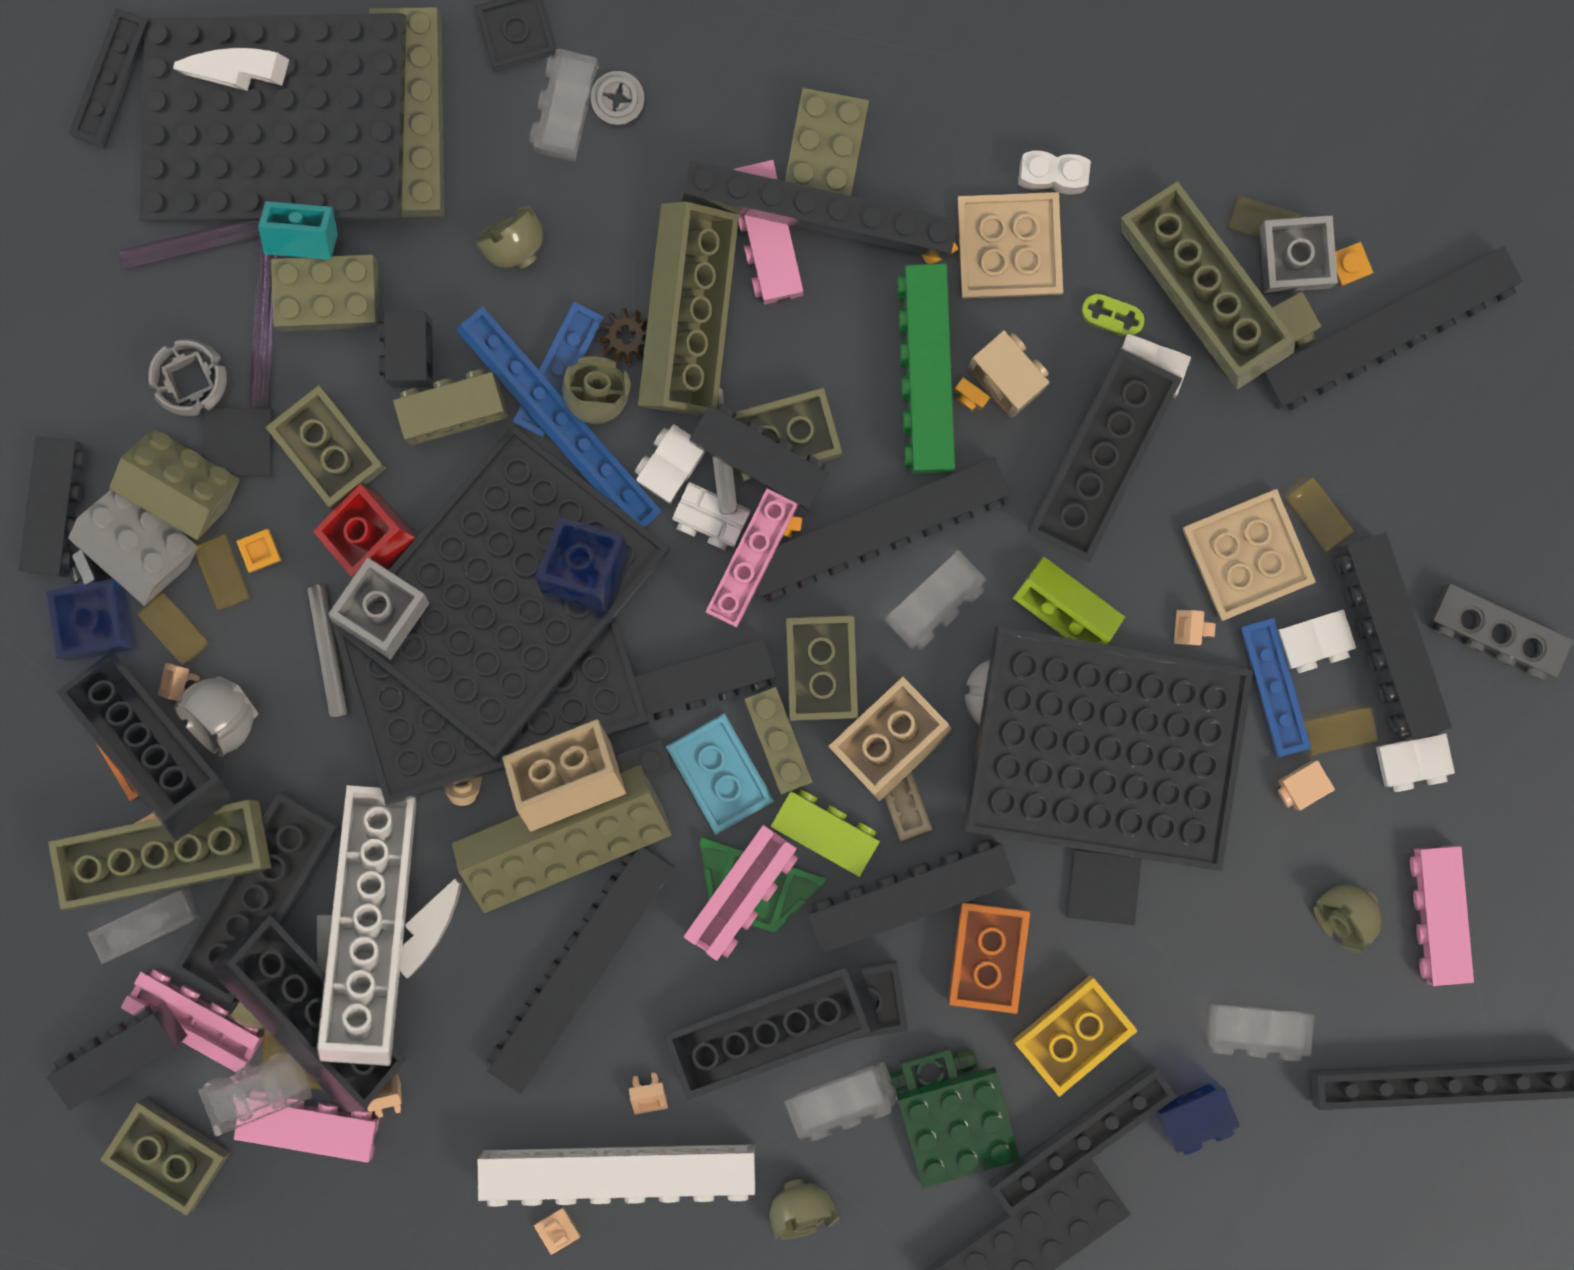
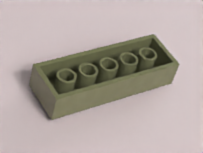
(422, 113)
(1207, 285)
(688, 308)
(148, 859)
(513, 862)

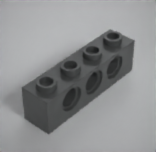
(1550, 645)

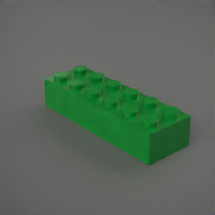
(928, 369)

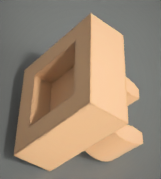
(1191, 627)
(174, 681)
(388, 1097)
(648, 1097)
(557, 1230)

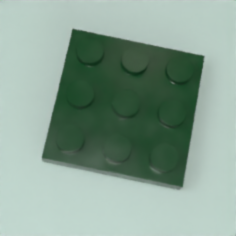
(958, 1127)

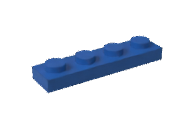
(568, 346)
(1275, 687)

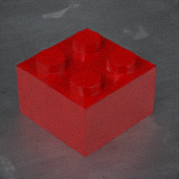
(364, 529)

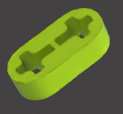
(1115, 307)

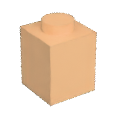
(1304, 785)

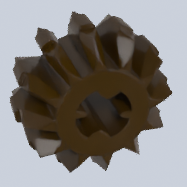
(617, 344)

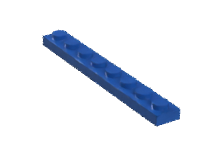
(552, 415)

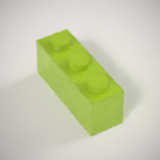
(1067, 605)
(826, 831)

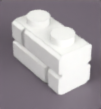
(700, 513)

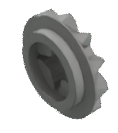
(608, 85)

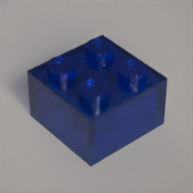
(582, 564)
(89, 620)
(1198, 1118)

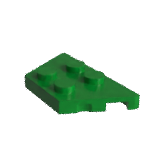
(786, 900)

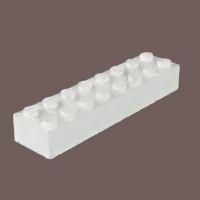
(367, 929)
(616, 1173)

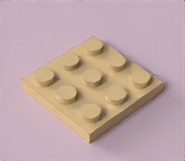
(1010, 245)
(1248, 555)

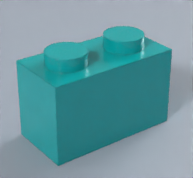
(298, 230)

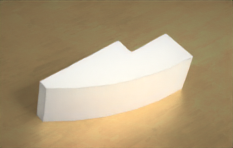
(235, 66)
(429, 928)

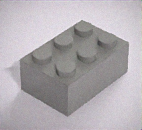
(132, 545)

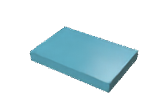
(720, 773)

